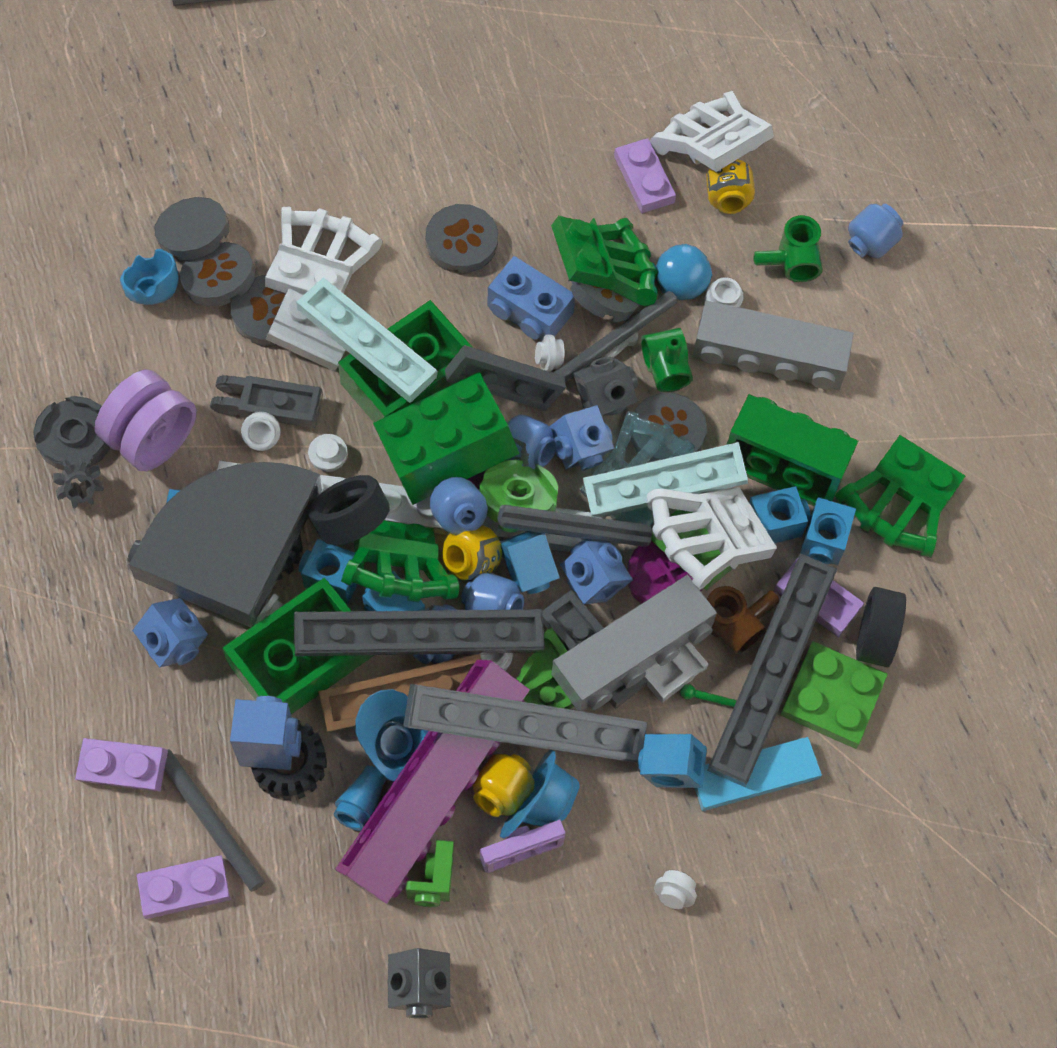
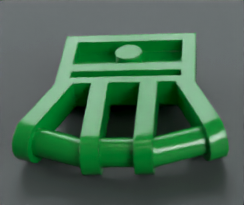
(607, 264)
(915, 477)
(406, 547)

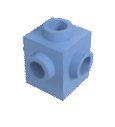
(582, 438)
(595, 571)
(170, 633)

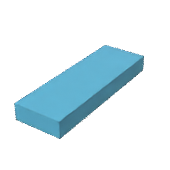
(775, 770)

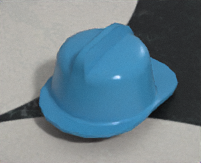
(382, 732)
(550, 799)

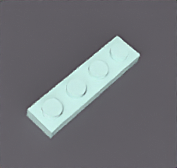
(366, 340)
(689, 473)

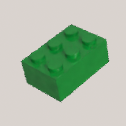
(429, 336)
(446, 437)
(791, 449)
(267, 659)

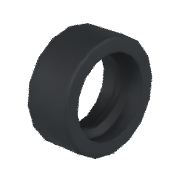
(349, 510)
(881, 627)

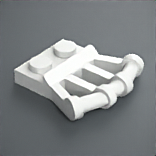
(722, 142)
(303, 268)
(730, 524)

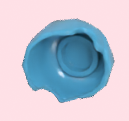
(684, 271)
(150, 279)

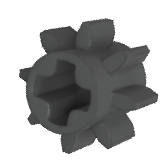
(73, 491)

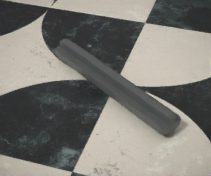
(574, 525)

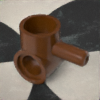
(744, 627)

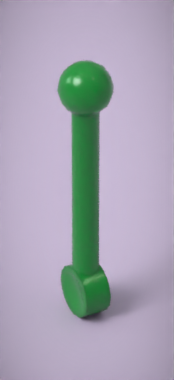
(689, 692)

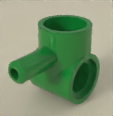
(800, 259)
(667, 359)

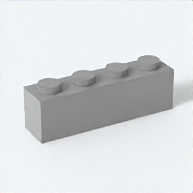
(773, 345)
(634, 644)

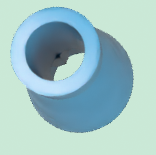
(360, 799)

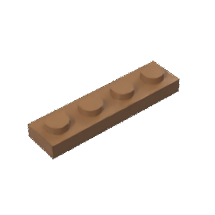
(343, 702)

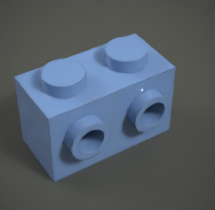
(530, 300)
(264, 733)

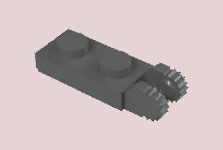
(284, 400)

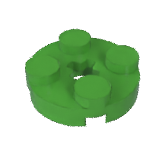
(510, 476)

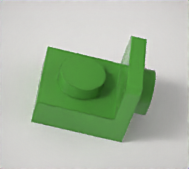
(438, 868)

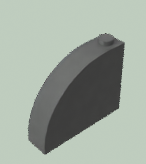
(227, 537)

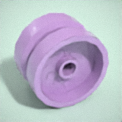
(145, 420)

